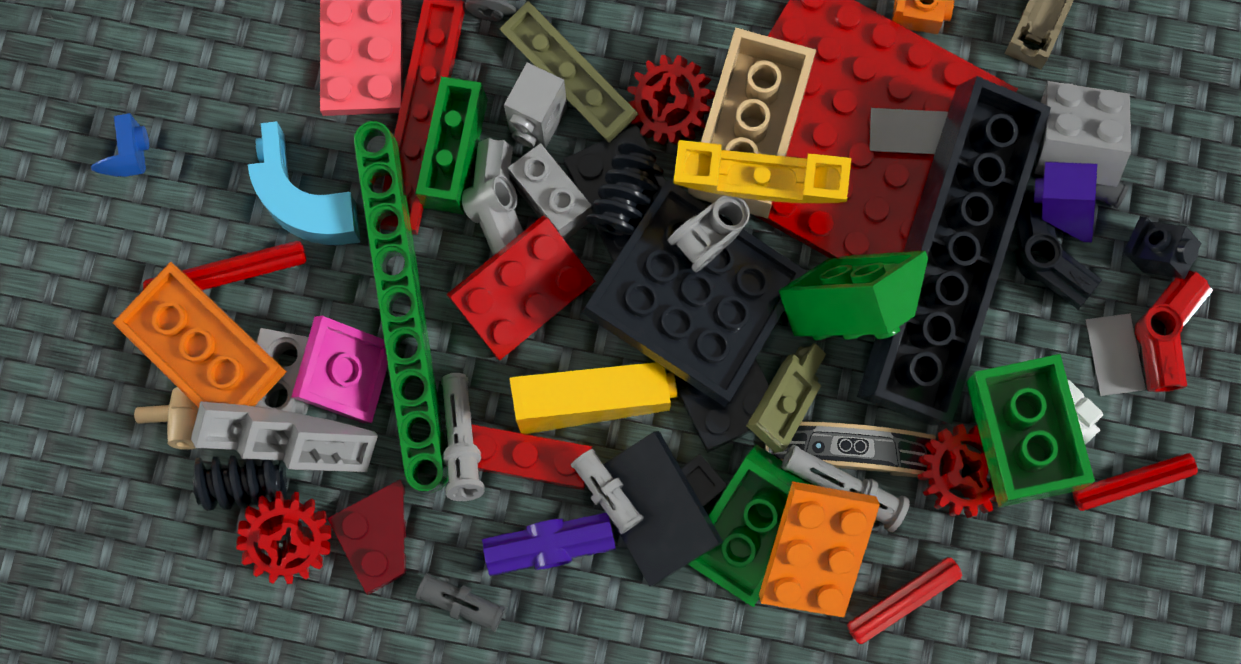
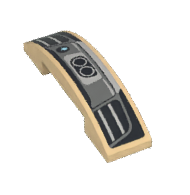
(862, 447)

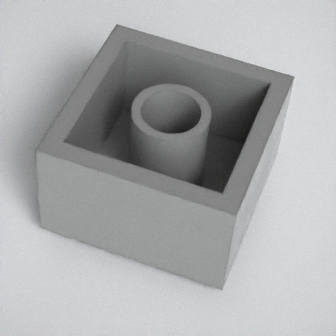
(1086, 128)

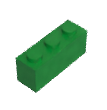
(451, 144)

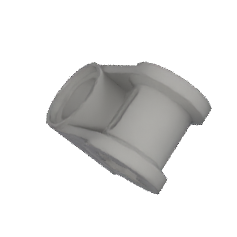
(706, 235)

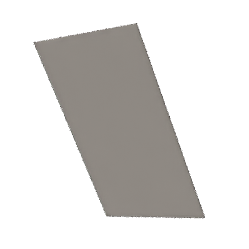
(906, 130)
(1115, 354)

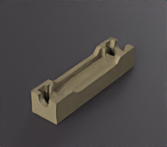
(1040, 23)

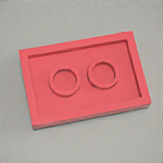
(361, 57)

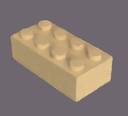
(757, 101)

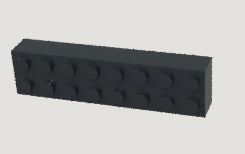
(965, 230)

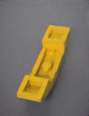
(762, 175)

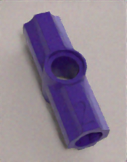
(548, 544)

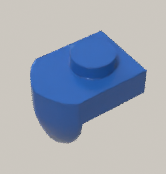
(131, 144)

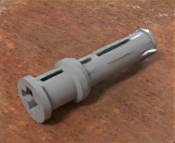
(461, 454)
(801, 462)

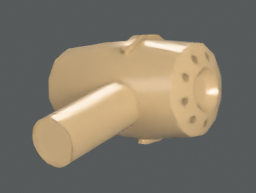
(179, 416)

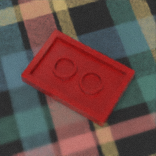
(521, 287)

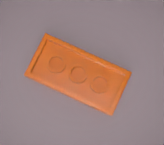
(197, 342)

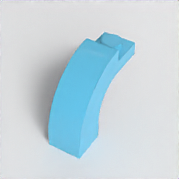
(315, 218)

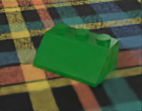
(856, 295)

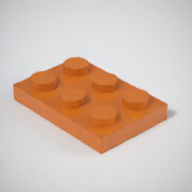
(818, 549)

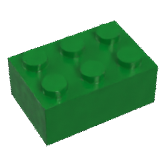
(1029, 430)

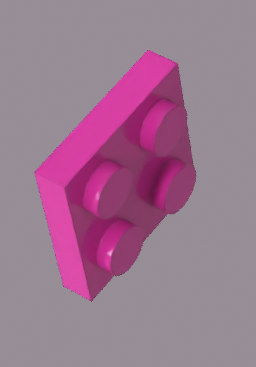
(342, 370)

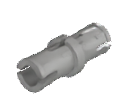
(606, 491)

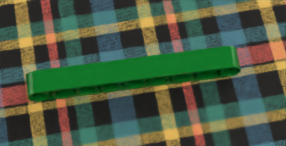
(389, 289)

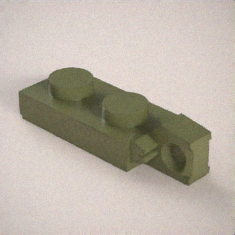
(787, 398)

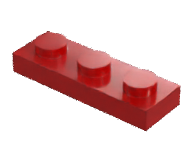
(528, 456)

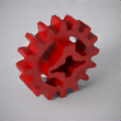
(672, 84)
(955, 458)
(298, 549)

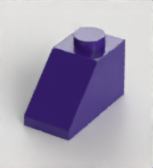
(1068, 197)

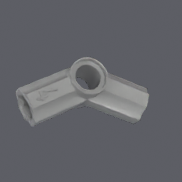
(493, 196)

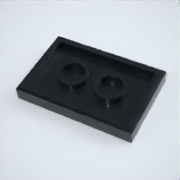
(673, 522)

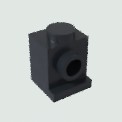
(1162, 248)

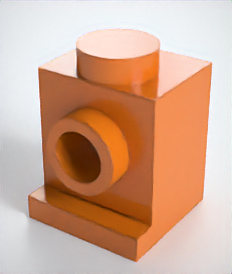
(922, 17)

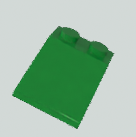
(748, 525)

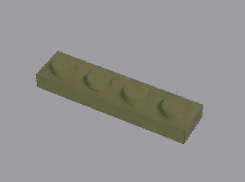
(583, 84)

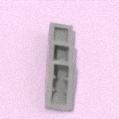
(282, 435)

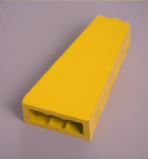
(590, 396)

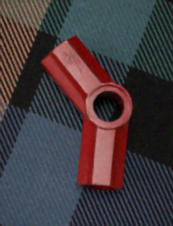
(1162, 353)

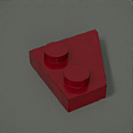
(374, 536)

